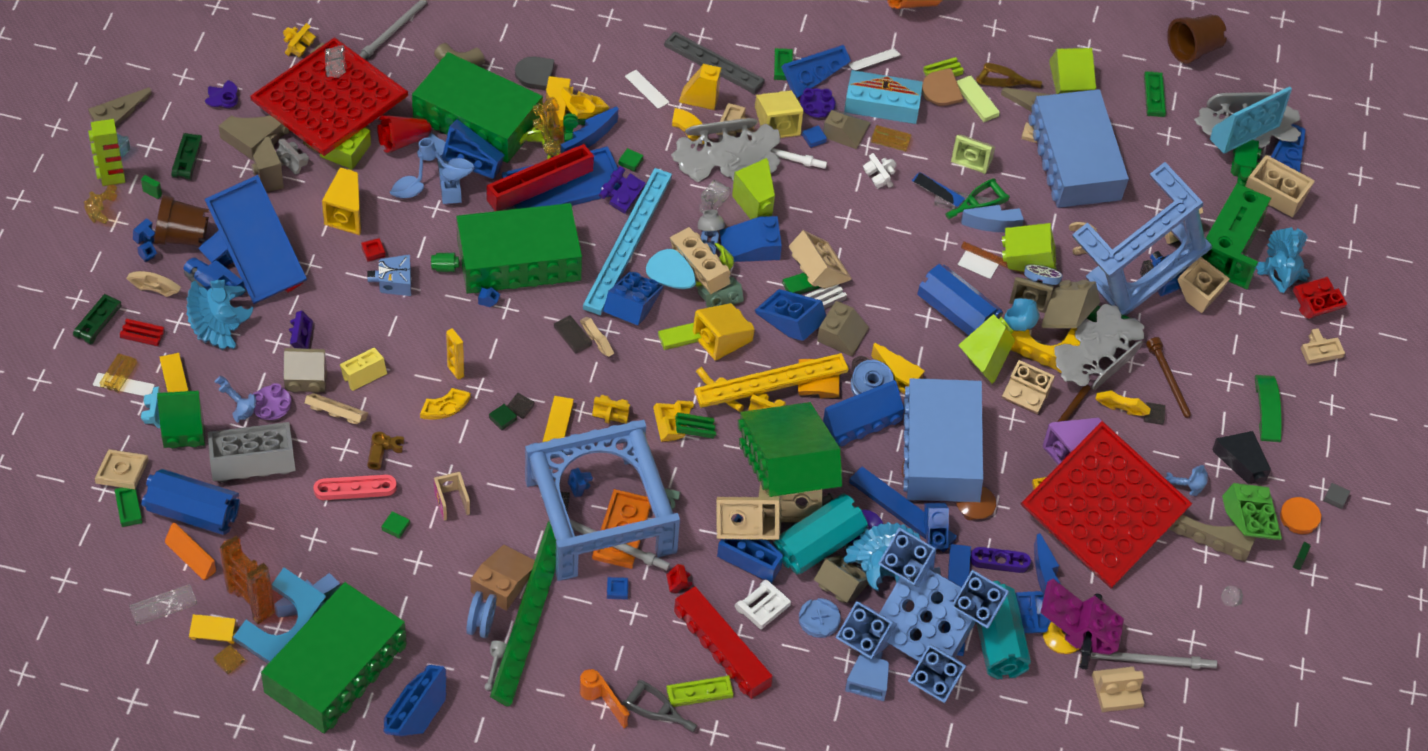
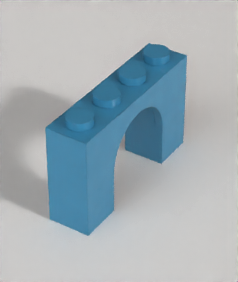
(306, 601)

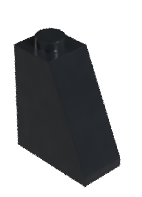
(1243, 456)

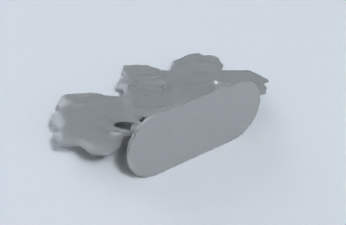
(1233, 102)
(730, 153)
(1098, 341)

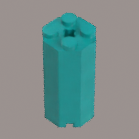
(821, 534)
(1005, 641)

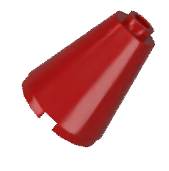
(401, 131)

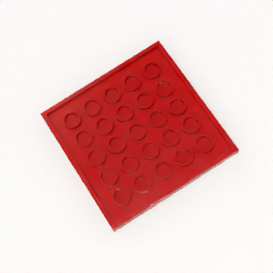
(326, 108)
(1106, 504)

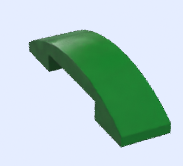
(1269, 407)

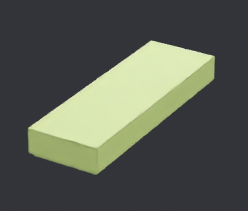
(977, 99)

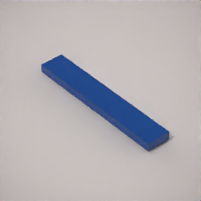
(893, 502)
(958, 573)

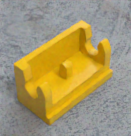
(213, 628)

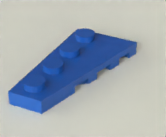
(814, 68)
(1290, 152)

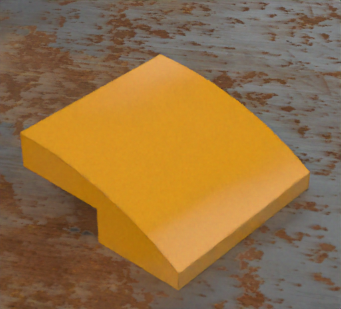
(825, 387)

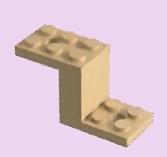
(762, 514)

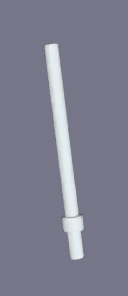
(806, 160)

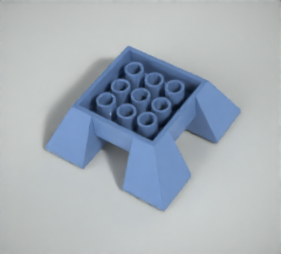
(936, 651)

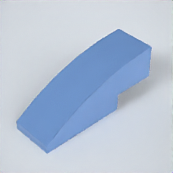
(449, 188)
(992, 218)
(327, 585)

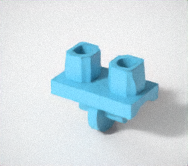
(150, 401)

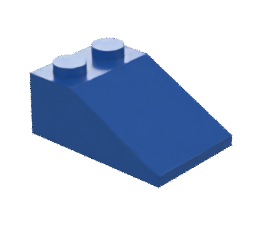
(753, 240)
(792, 313)

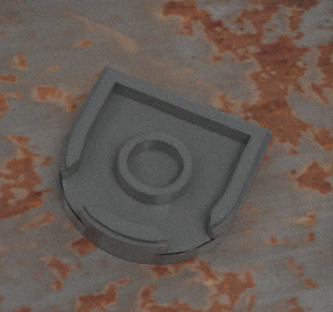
(534, 72)

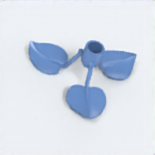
(428, 150)

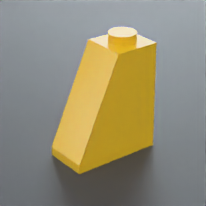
(702, 88)

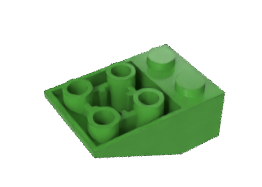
(1252, 510)

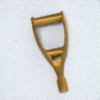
(1012, 80)

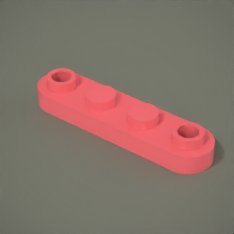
(355, 487)

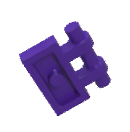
(626, 194)

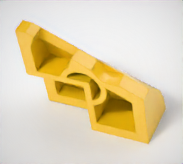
(583, 105)
(666, 421)

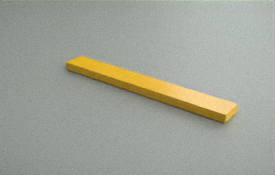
(771, 380)

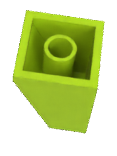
(1073, 70)
(754, 189)
(1029, 246)
(989, 346)

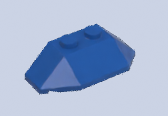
(417, 703)

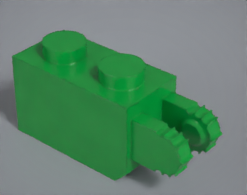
(1245, 161)

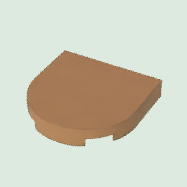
(941, 88)

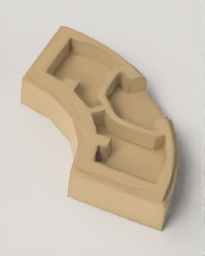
(154, 282)
(594, 334)

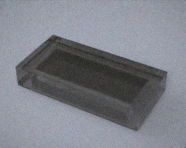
(572, 334)

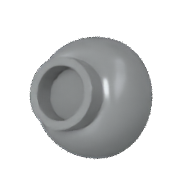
(710, 221)

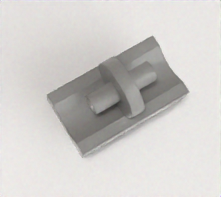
(290, 157)

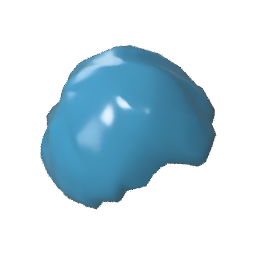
(1022, 315)

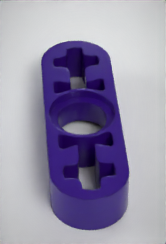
(1007, 554)

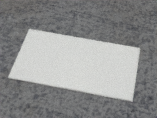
(978, 264)

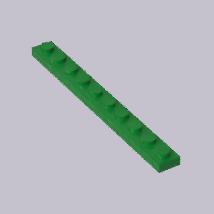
(526, 621)

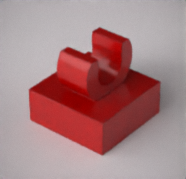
(678, 579)

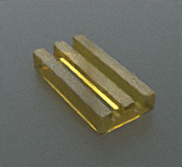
(890, 140)
(121, 373)

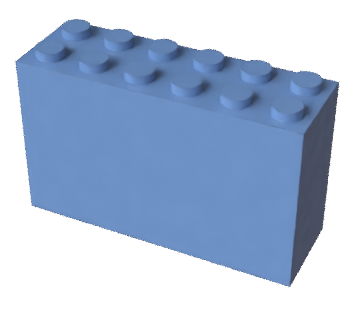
(1078, 148)
(943, 440)

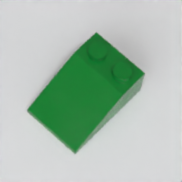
(181, 419)

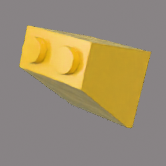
(342, 202)
(722, 330)

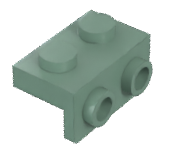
(726, 295)

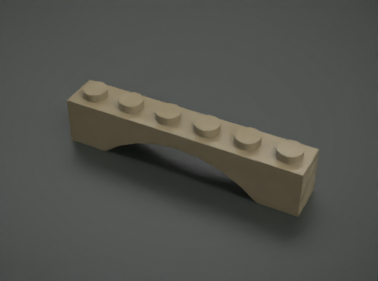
(1220, 538)

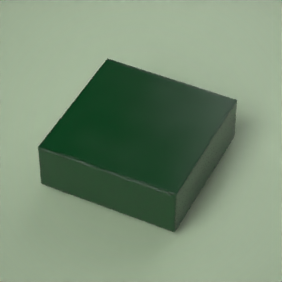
(502, 417)
(1301, 556)

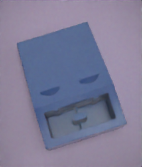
(632, 297)

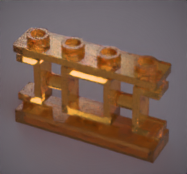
(247, 579)

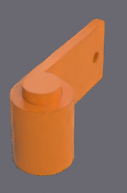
(594, 686)

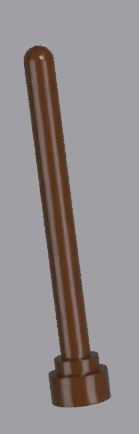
(1155, 346)

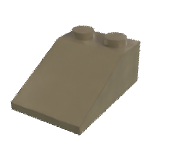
(1071, 304)

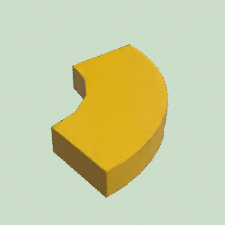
(684, 120)
(446, 405)
(1132, 405)

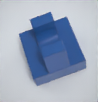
(144, 232)
(579, 481)

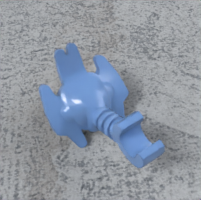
(245, 407)
(1196, 481)

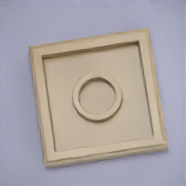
(121, 469)

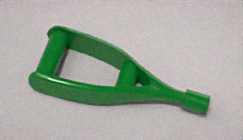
(1003, 197)

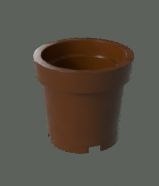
(1195, 36)
(180, 223)

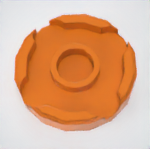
(1300, 515)

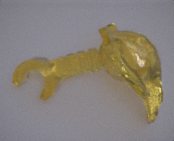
(94, 204)

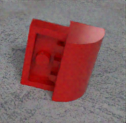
(1318, 298)

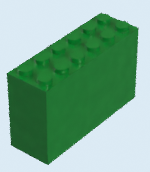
(480, 100)
(519, 248)
(790, 449)
(334, 658)

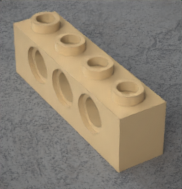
(704, 263)

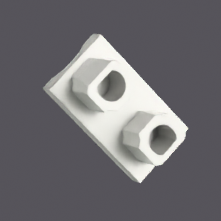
(883, 177)

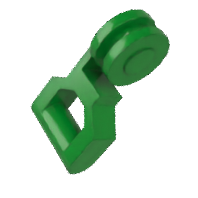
(570, 122)

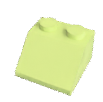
(972, 153)

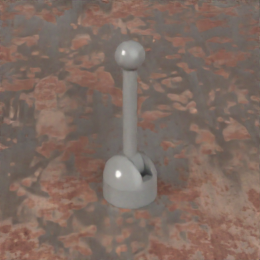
(497, 651)

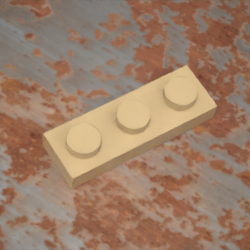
(336, 408)

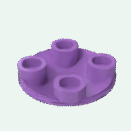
(272, 402)

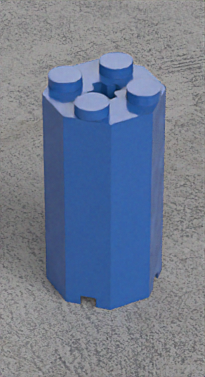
(957, 299)
(191, 501)

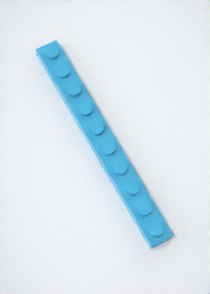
(627, 240)

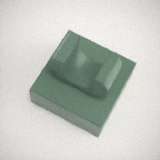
(672, 496)

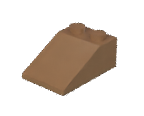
(503, 576)

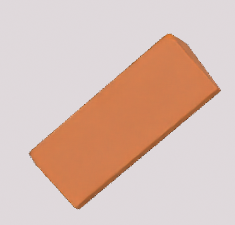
(190, 552)

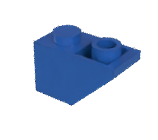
(936, 524)

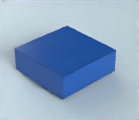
(814, 136)
(617, 588)

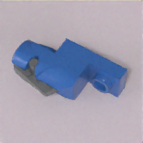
(204, 273)

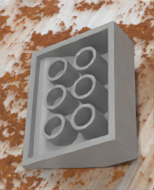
(251, 452)

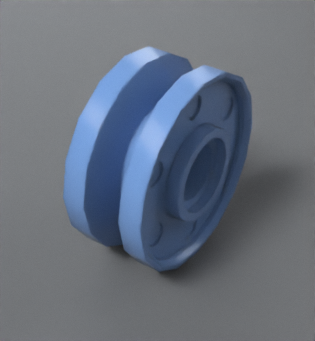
(870, 370)
(481, 614)

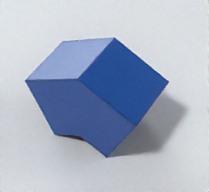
(144, 248)
(488, 297)

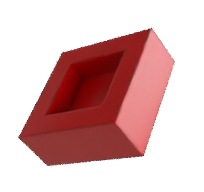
(373, 249)

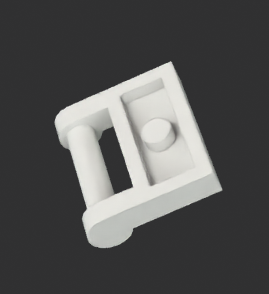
(767, 608)

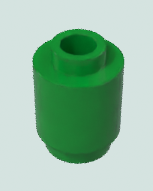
(445, 262)

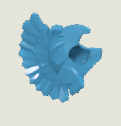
(1285, 259)
(213, 315)
(871, 549)

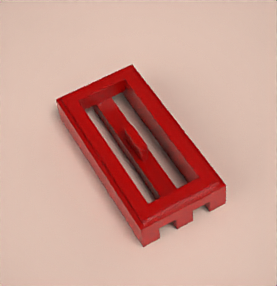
(142, 329)

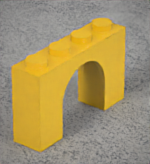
(1044, 354)

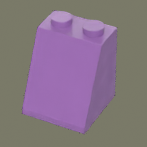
(1066, 435)

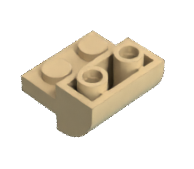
(1028, 387)

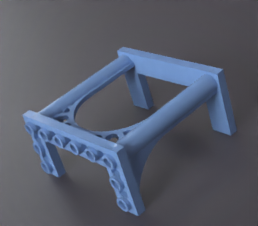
(1179, 217)
(635, 452)

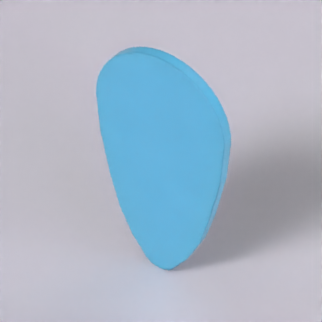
(671, 270)

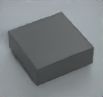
(1336, 496)

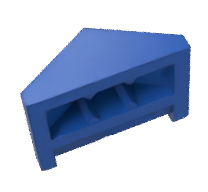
(1030, 608)

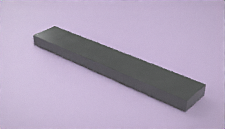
(702, 55)

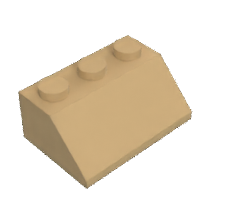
(1280, 183)
(818, 261)

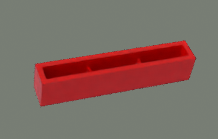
(540, 178)
(722, 642)

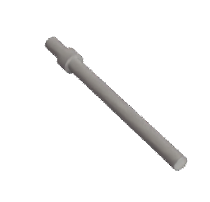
(369, 50)
(648, 558)
(1194, 662)

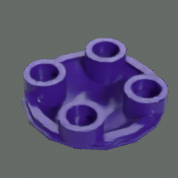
(817, 102)

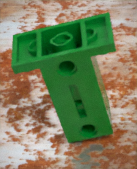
(1234, 233)

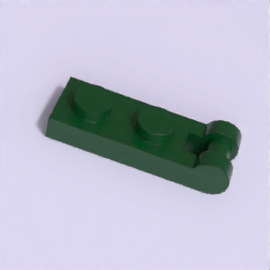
(186, 156)
(97, 318)

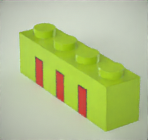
(107, 152)

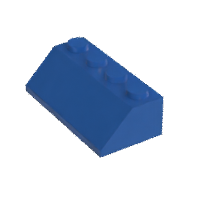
(864, 413)

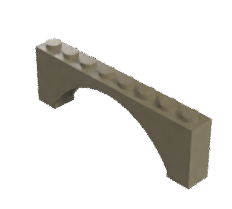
(248, 133)

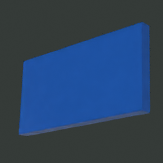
(578, 190)
(255, 239)

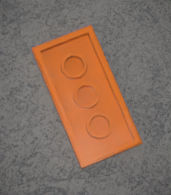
(622, 510)

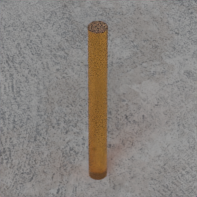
(987, 255)

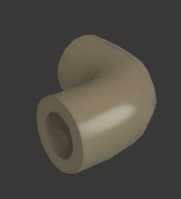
(474, 56)

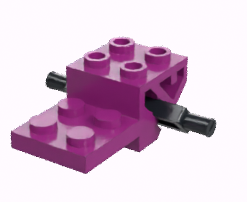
(1086, 623)

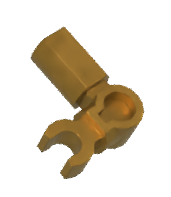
(380, 442)

